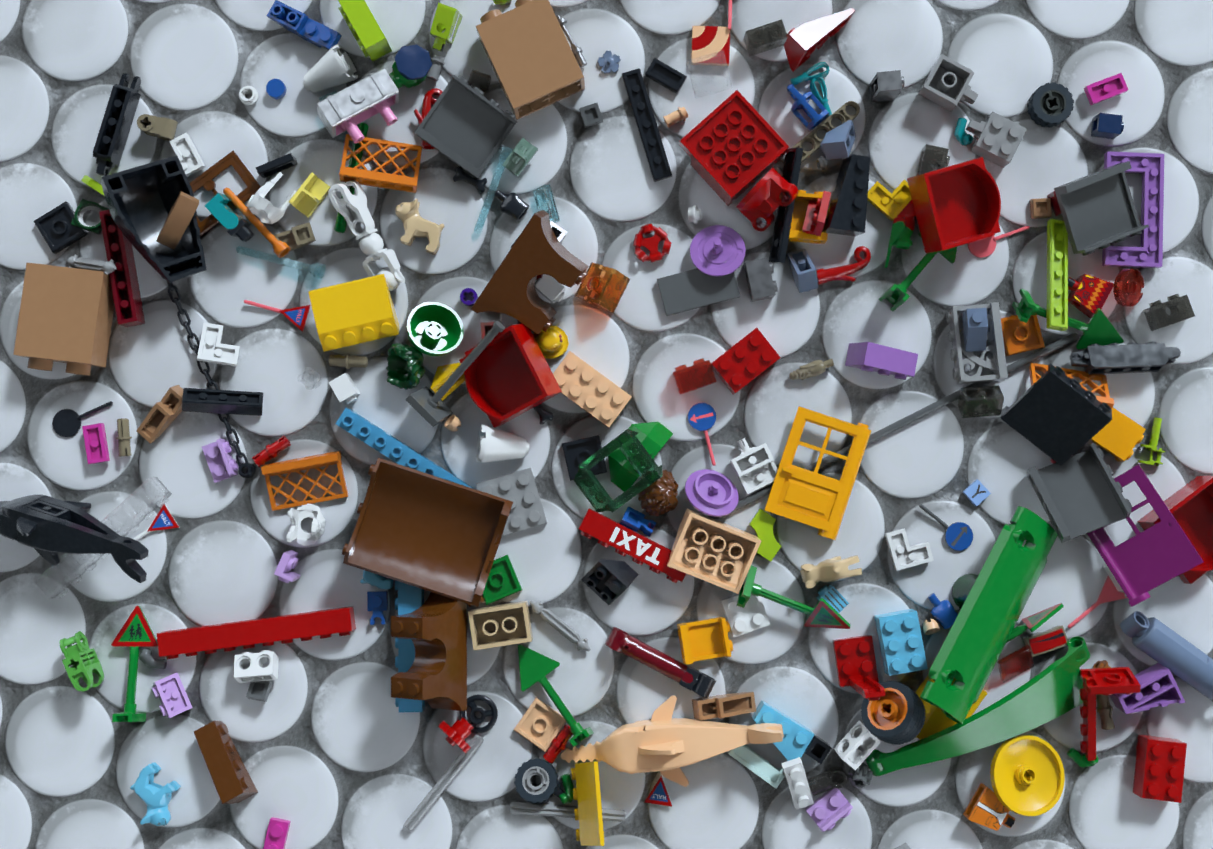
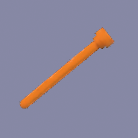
(280, 248)

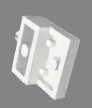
(754, 466)

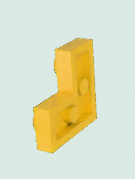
(889, 203)

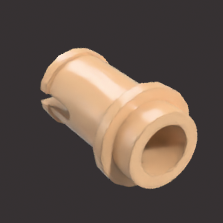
(675, 117)

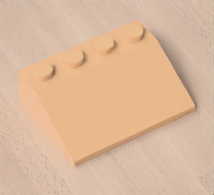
(713, 551)

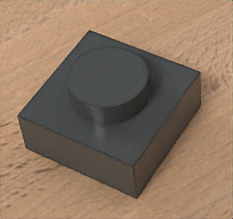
(591, 115)
(259, 690)

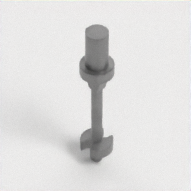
(577, 51)

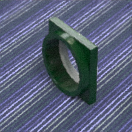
(84, 206)

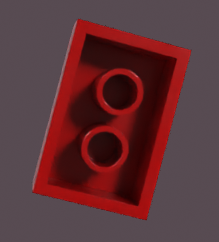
(745, 361)
(1159, 768)

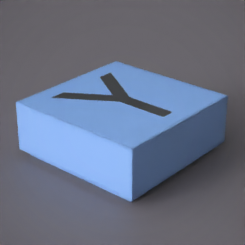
(976, 492)

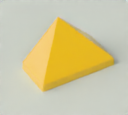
(441, 376)

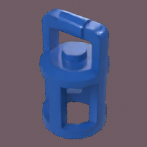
(801, 102)

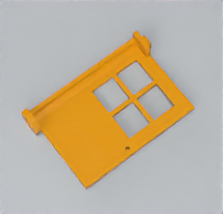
(810, 495)

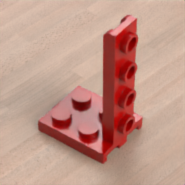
(858, 666)
(1104, 682)

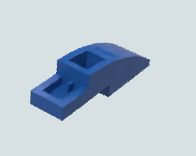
(303, 26)

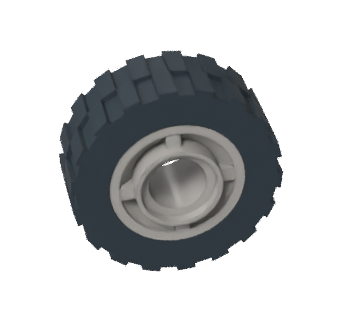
(524, 780)

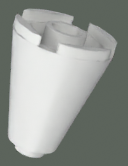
(330, 71)
(499, 445)

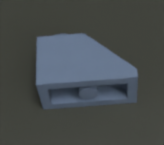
(839, 141)
(803, 270)
(975, 329)

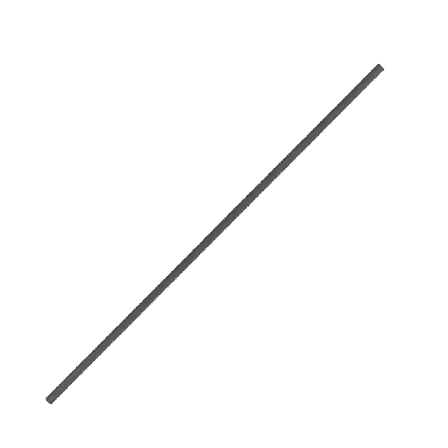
(915, 416)

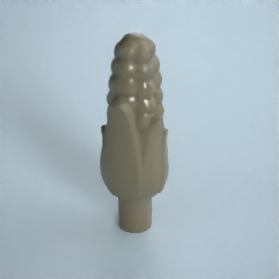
(811, 369)

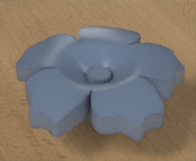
(609, 62)

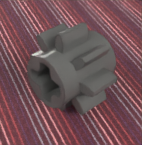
(860, 776)

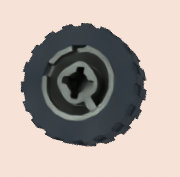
(1050, 105)

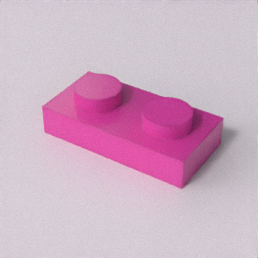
(1106, 89)
(96, 443)
(277, 833)

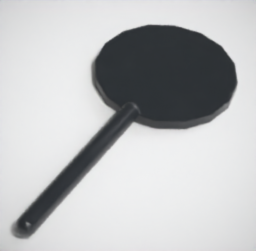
(68, 422)

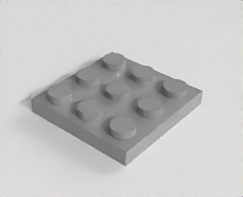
(523, 492)

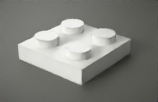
(745, 619)

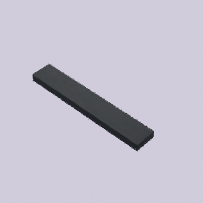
(646, 125)
(785, 213)

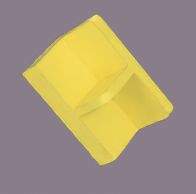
(310, 195)

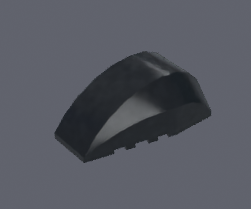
(139, 206)

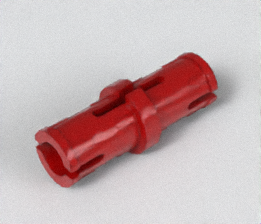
(271, 451)
(558, 744)

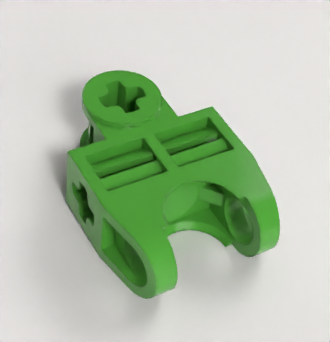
(79, 657)

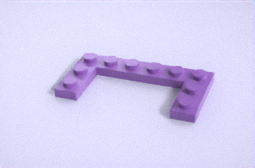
(1152, 204)

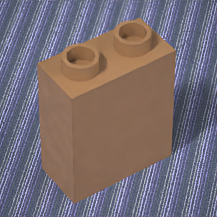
(530, 56)
(64, 318)

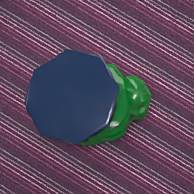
(410, 66)

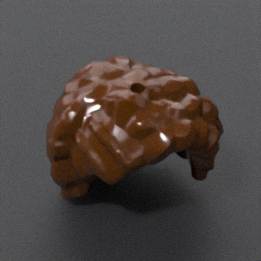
(660, 496)

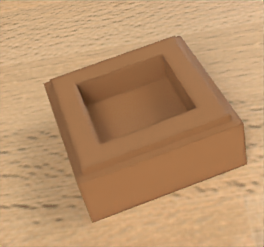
(1040, 208)

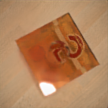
(602, 287)

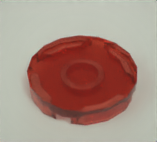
(1128, 287)

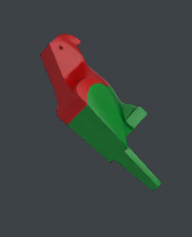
(902, 230)

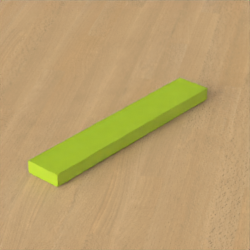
(1057, 275)

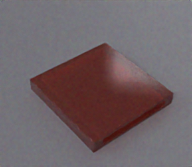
(1015, 663)

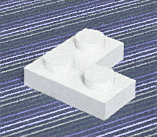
(187, 154)
(211, 348)
(905, 555)

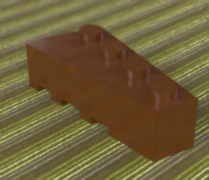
(224, 763)

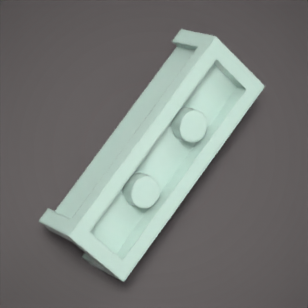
(758, 765)

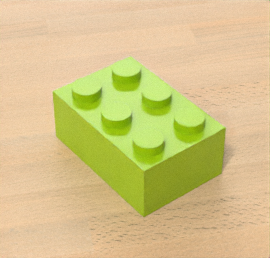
(364, 28)

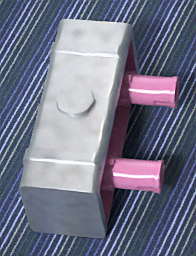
(358, 103)

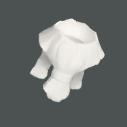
(263, 208)
(296, 517)

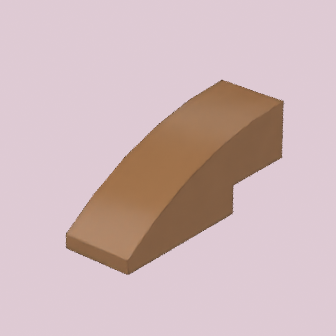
(177, 220)
(162, 414)
(723, 705)

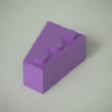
(881, 359)
(1156, 689)

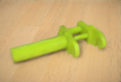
(1153, 444)

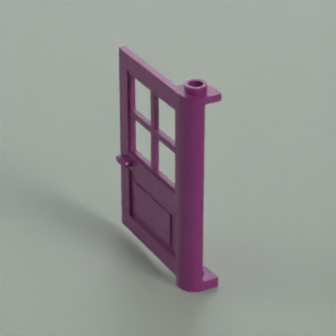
(1151, 555)

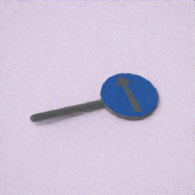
(958, 534)

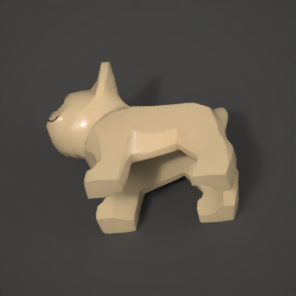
(418, 227)
(829, 570)

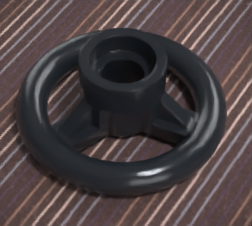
(475, 720)

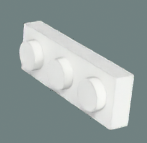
(797, 783)

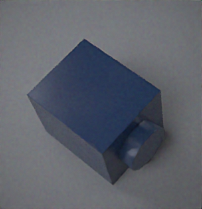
(1107, 125)

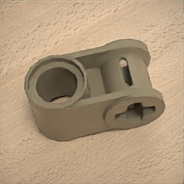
(160, 126)

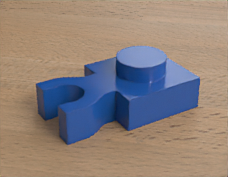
(635, 521)
(377, 602)

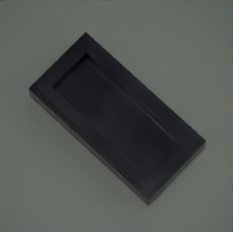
(665, 75)
(276, 165)

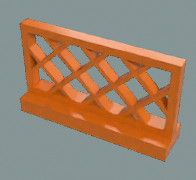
(381, 179)
(1086, 379)
(298, 465)

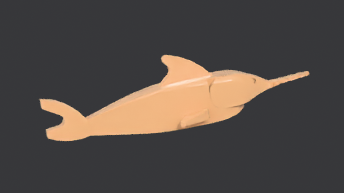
(671, 743)

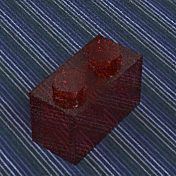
(693, 377)

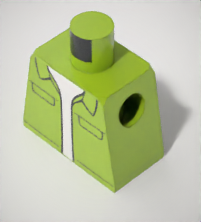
(448, 19)

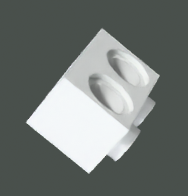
(255, 671)
(856, 745)

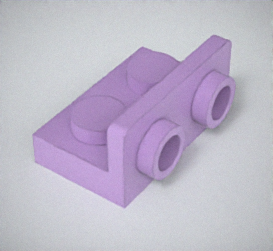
(220, 460)
(287, 562)
(172, 695)
(829, 809)

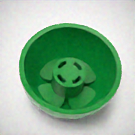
(440, 322)

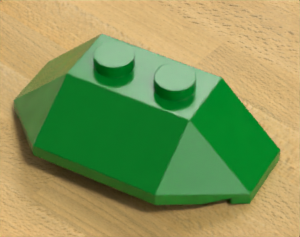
(652, 437)

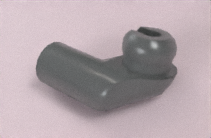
(149, 661)

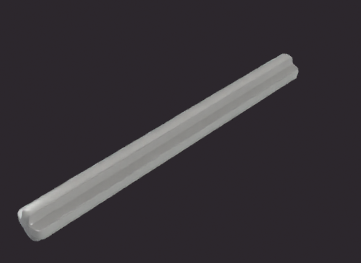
(443, 783)
(561, 811)

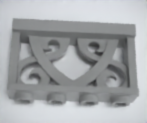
(995, 335)

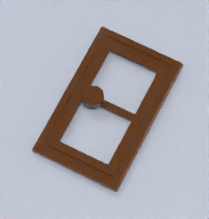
(206, 177)

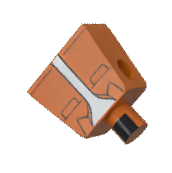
(988, 810)

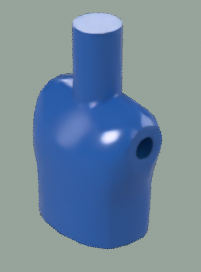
(943, 611)

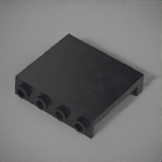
(1057, 415)

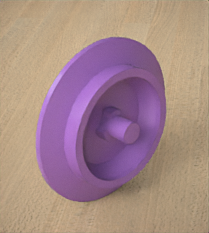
(717, 250)
(711, 493)

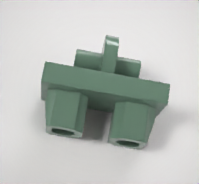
(520, 157)

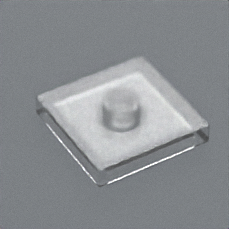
(709, 74)

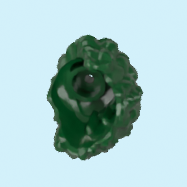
(404, 366)

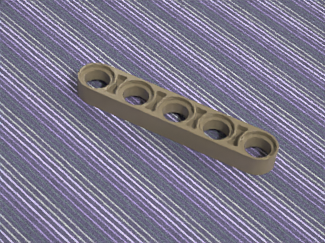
(826, 126)

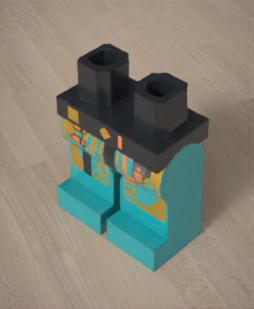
(228, 218)

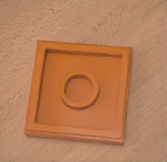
(1021, 336)

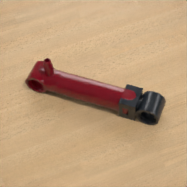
(660, 662)

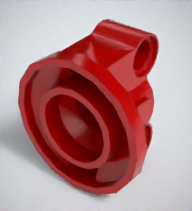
(766, 198)

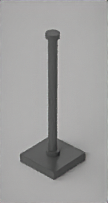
(430, 404)

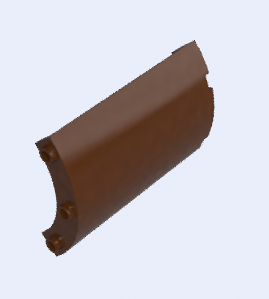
(427, 532)

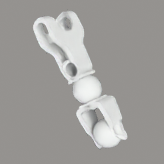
(371, 244)

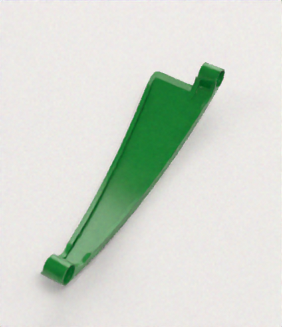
(1028, 707)

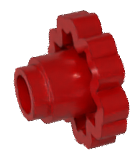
(457, 733)

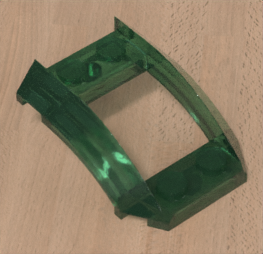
(638, 458)

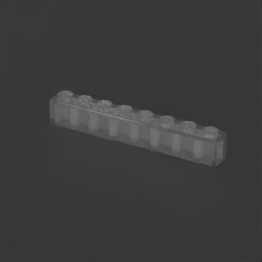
(122, 520)

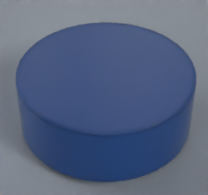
(276, 88)

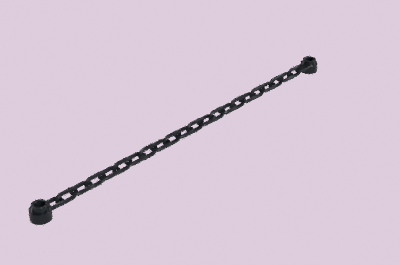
(251, 469)

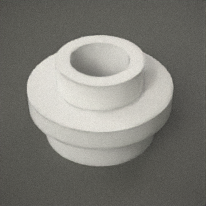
(246, 90)
(694, 214)

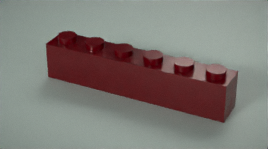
(124, 277)

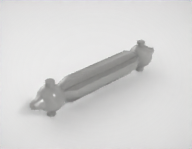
(91, 264)
(560, 626)

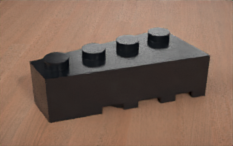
(849, 199)

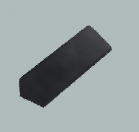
(222, 401)

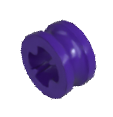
(469, 291)

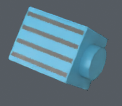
(832, 597)

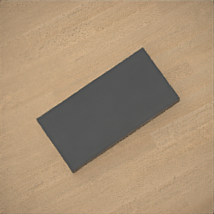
(695, 290)

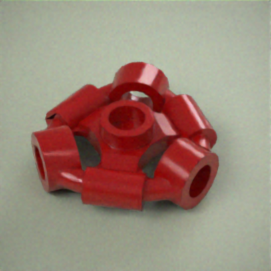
(651, 243)

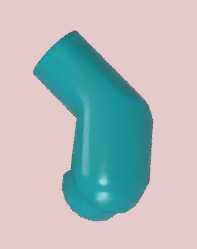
(960, 133)

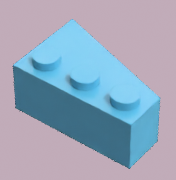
(796, 735)

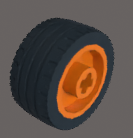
(896, 716)

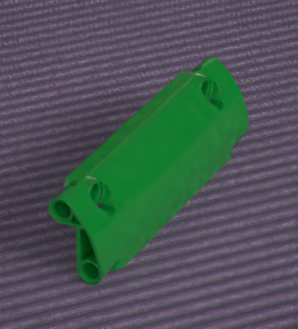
(989, 614)

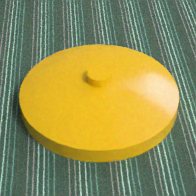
(1027, 775)

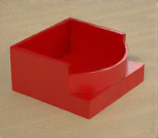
(733, 147)
(955, 205)
(510, 376)
(1194, 513)

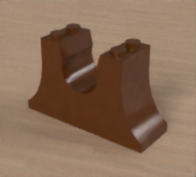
(513, 283)
(440, 653)

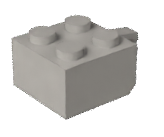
(948, 84)
(996, 138)

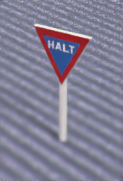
(163, 521)
(659, 794)

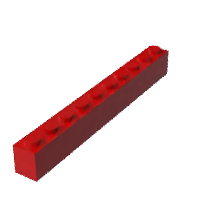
(256, 631)

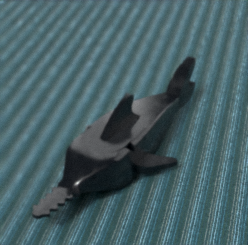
(65, 527)

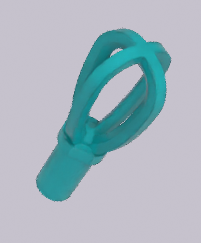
(804, 76)
(824, 101)

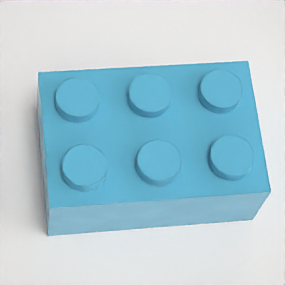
(900, 642)

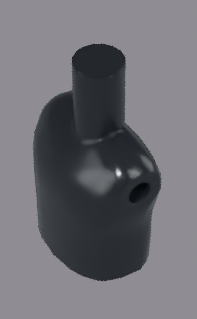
(512, 204)

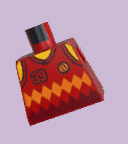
(1088, 293)

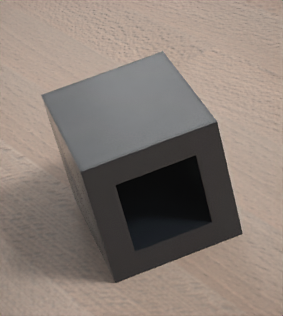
(818, 749)

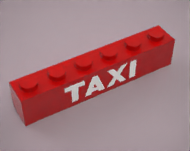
(629, 542)

